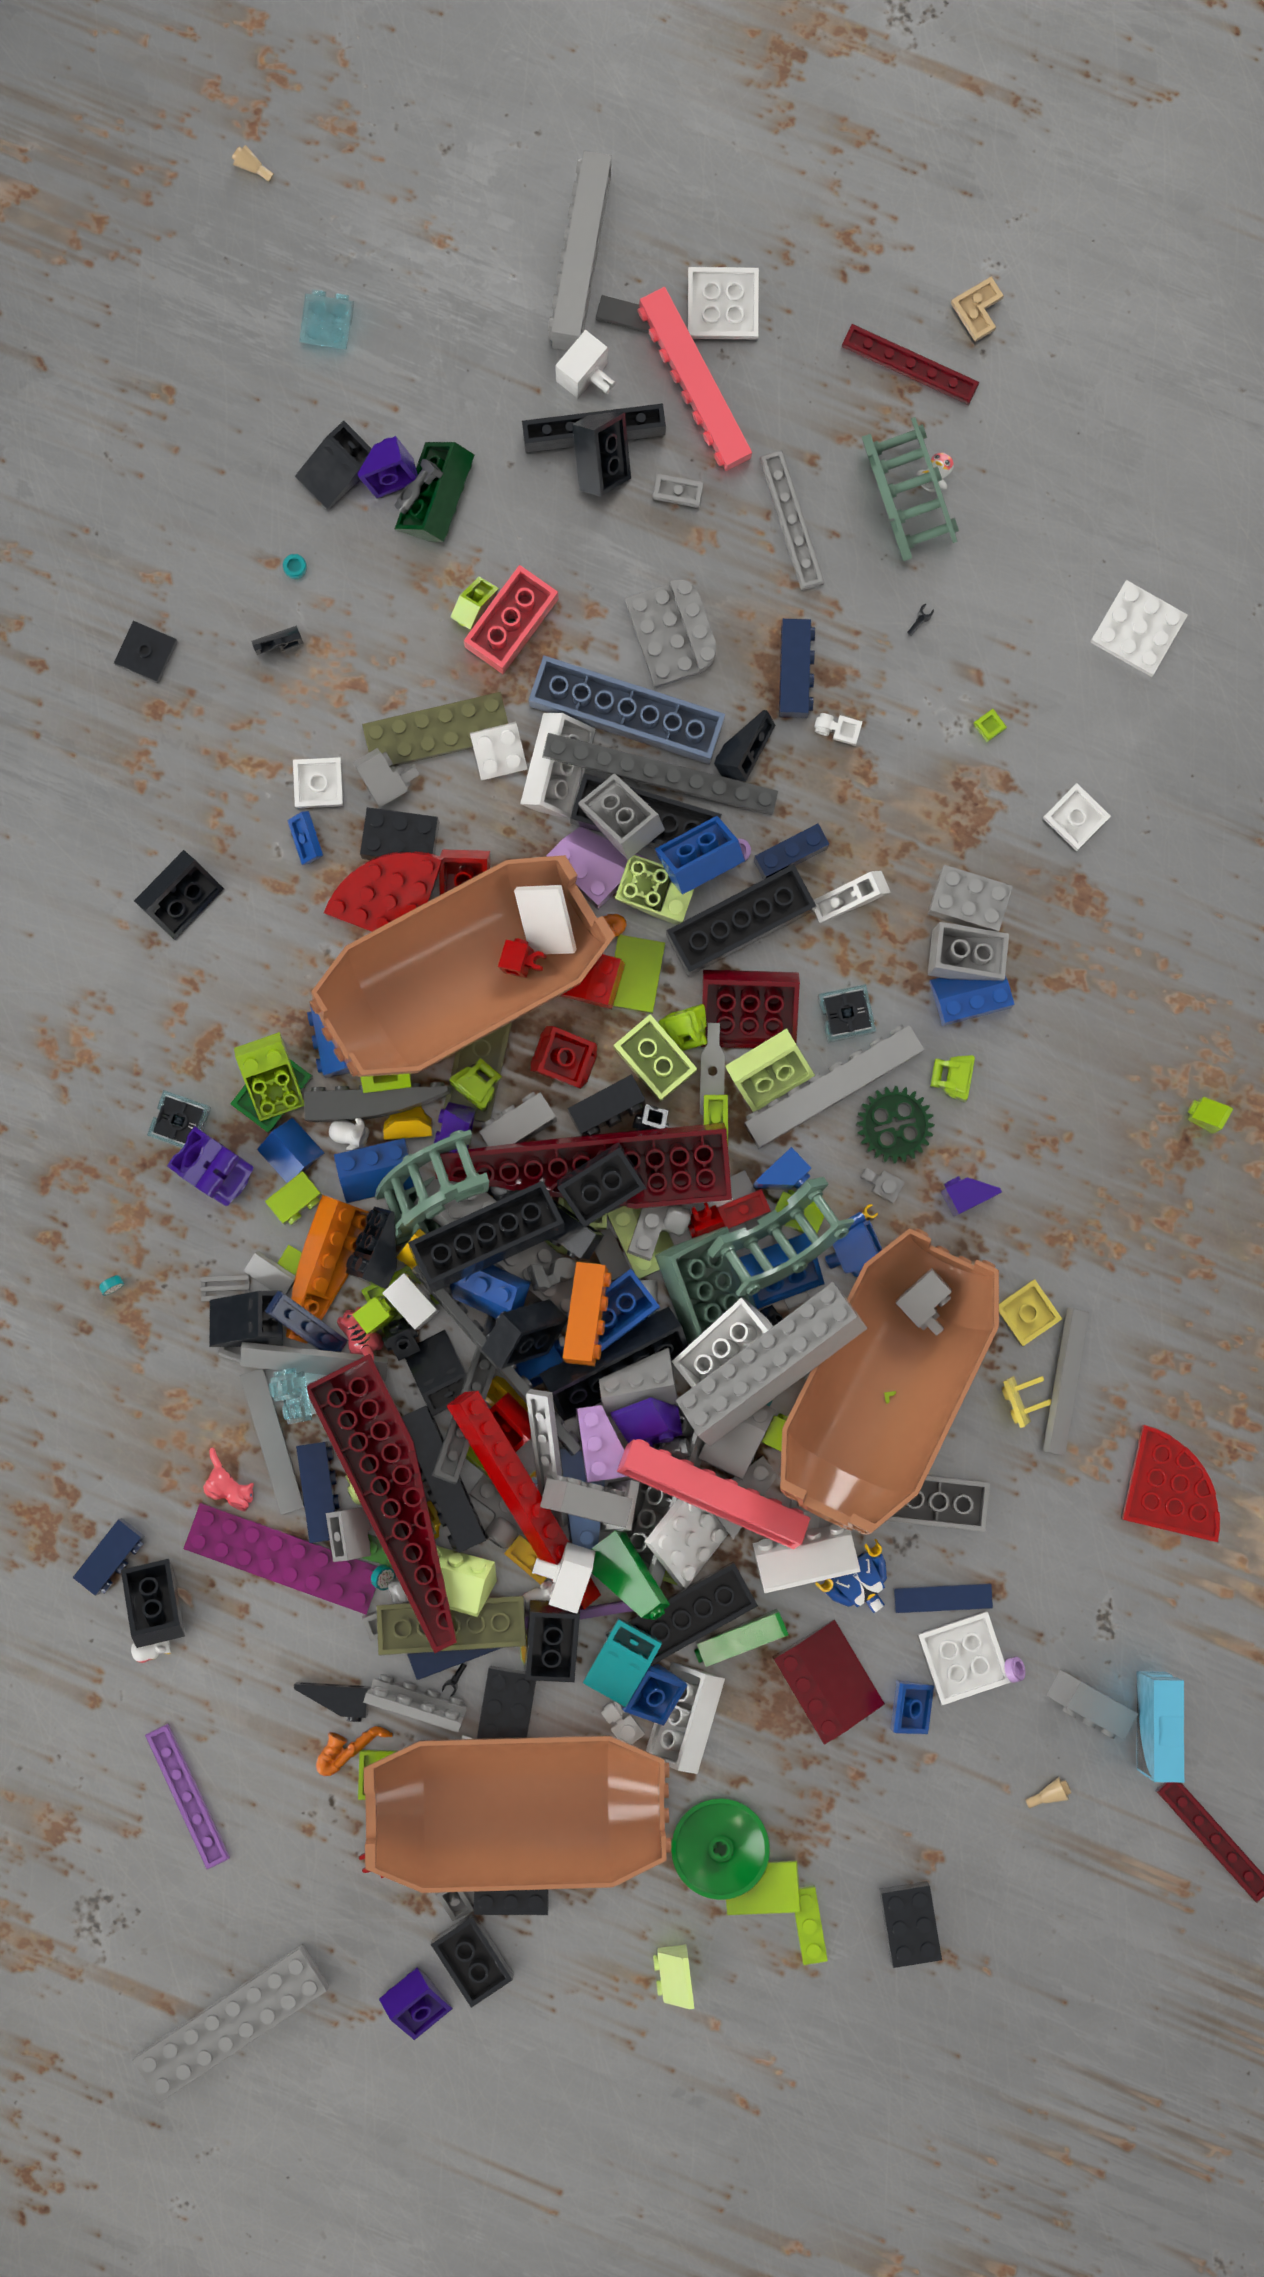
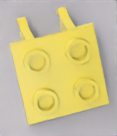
(1010, 1392)

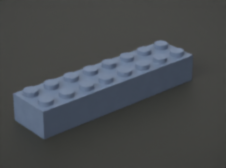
(627, 709)

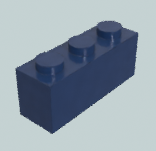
(791, 851)
(109, 1557)

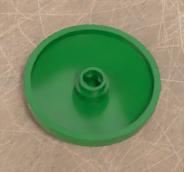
(720, 1849)

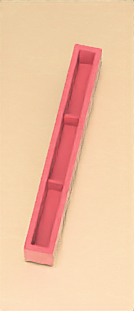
(695, 379)
(713, 1493)

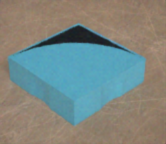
(1160, 1726)

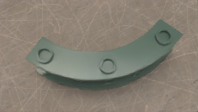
(889, 491)
(428, 1207)
(771, 1225)

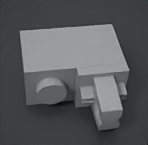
(383, 781)
(922, 1298)
(349, 1534)

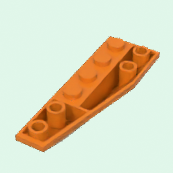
(325, 1256)

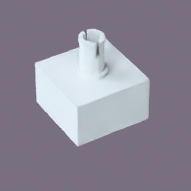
(584, 365)
(411, 1301)
(569, 1576)

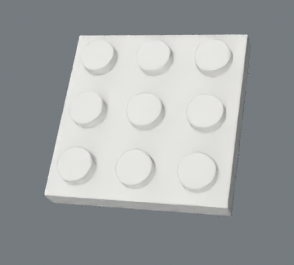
(723, 302)
(1139, 628)
(685, 1540)
(964, 1658)

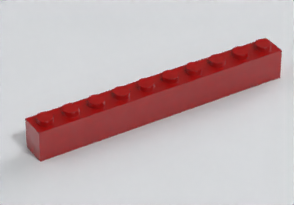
(513, 1481)

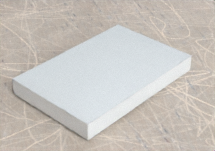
(545, 919)

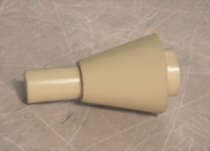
(248, 161)
(1054, 1792)

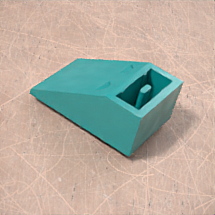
(622, 1662)

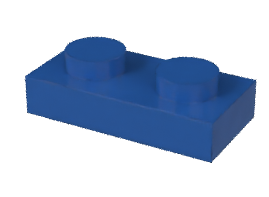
(305, 837)

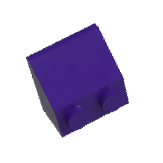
(387, 468)
(455, 1118)
(966, 1194)
(649, 1421)
(415, 2004)

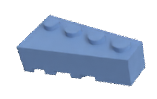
(581, 1530)

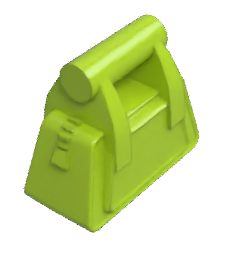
(685, 1023)
(958, 1078)
(474, 1086)

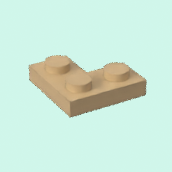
(972, 305)

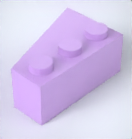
(599, 1444)

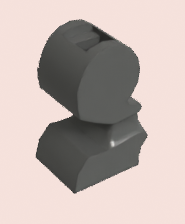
(560, 1271)

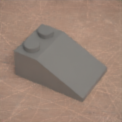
(622, 816)
(967, 953)
(737, 1448)

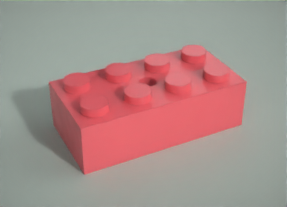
(521, 599)

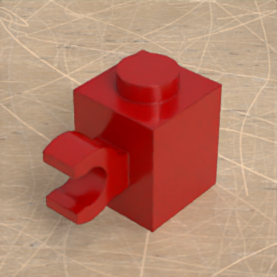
(519, 957)
(704, 1220)

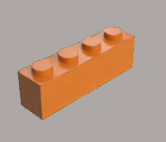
(586, 1313)

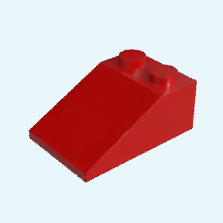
(461, 866)
(600, 983)

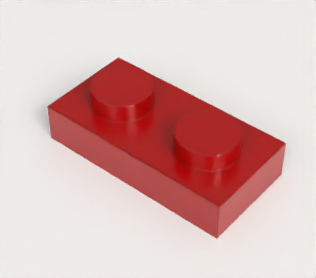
(744, 1209)

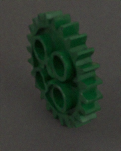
(889, 1104)

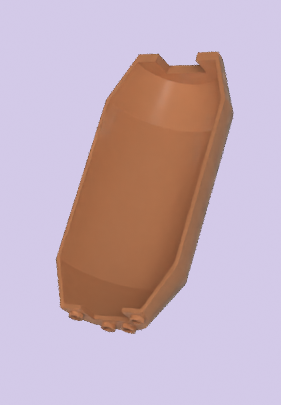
(435, 977)
(842, 1443)
(516, 1814)

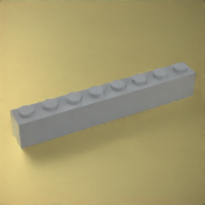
(834, 1086)

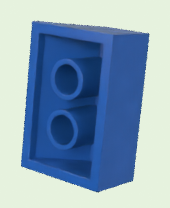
(700, 854)
(969, 999)
(328, 1062)
(364, 1168)
(785, 1173)
(790, 1285)
(491, 1291)
(627, 1307)

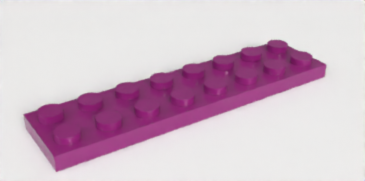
(280, 1558)

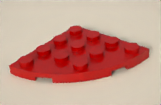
(385, 889)
(1171, 1488)

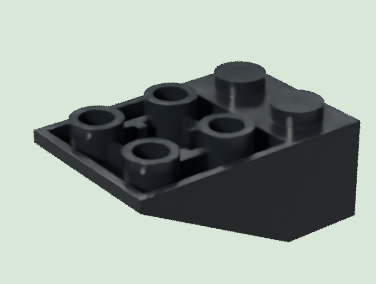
(334, 465)
(375, 1250)
(244, 1320)
(437, 1371)

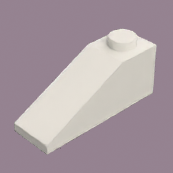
(851, 896)

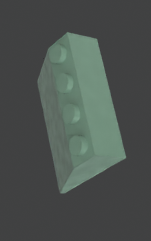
(698, 1284)

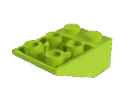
(269, 1076)

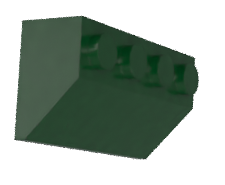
(437, 502)

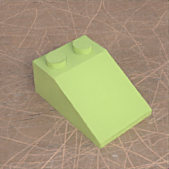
(675, 1976)

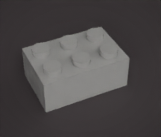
(969, 899)
(520, 1122)
(586, 1500)

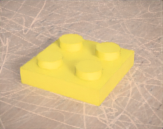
(1028, 1313)

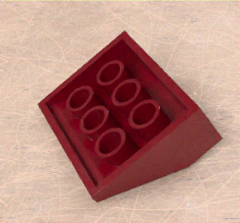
(750, 1005)
(828, 1681)

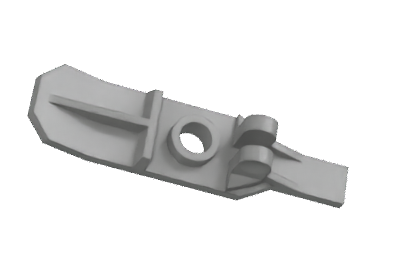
(712, 1056)

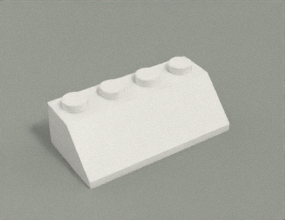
(551, 784)
(721, 1341)
(822, 1556)
(688, 1727)

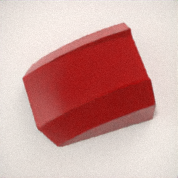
(564, 1057)

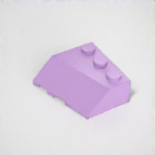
(595, 862)

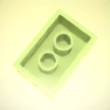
(655, 1058)

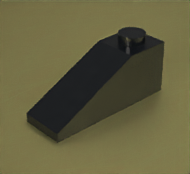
(744, 748)
(339, 1698)

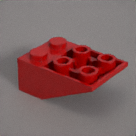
(512, 1420)

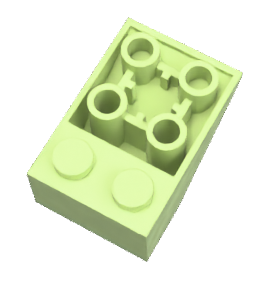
(650, 890)

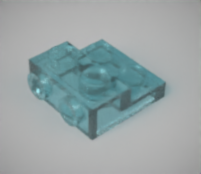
(326, 319)
(292, 1389)

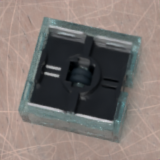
(847, 1013)
(170, 1118)

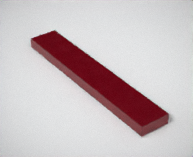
(910, 364)
(1214, 1838)

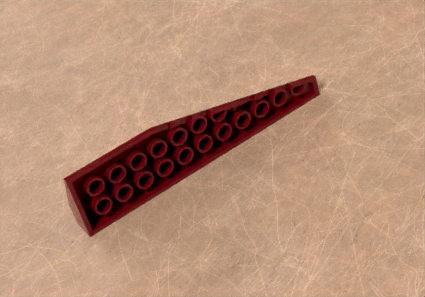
(674, 1162)
(389, 1485)

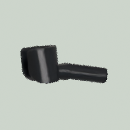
(921, 618)
(454, 1680)

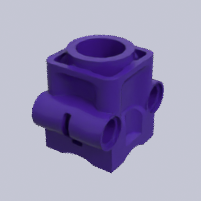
(211, 1167)

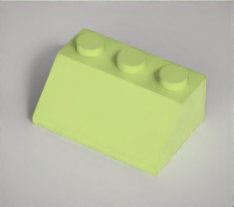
(769, 1070)
(624, 1223)
(466, 1580)

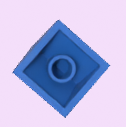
(290, 1150)
(656, 1695)
(911, 1707)

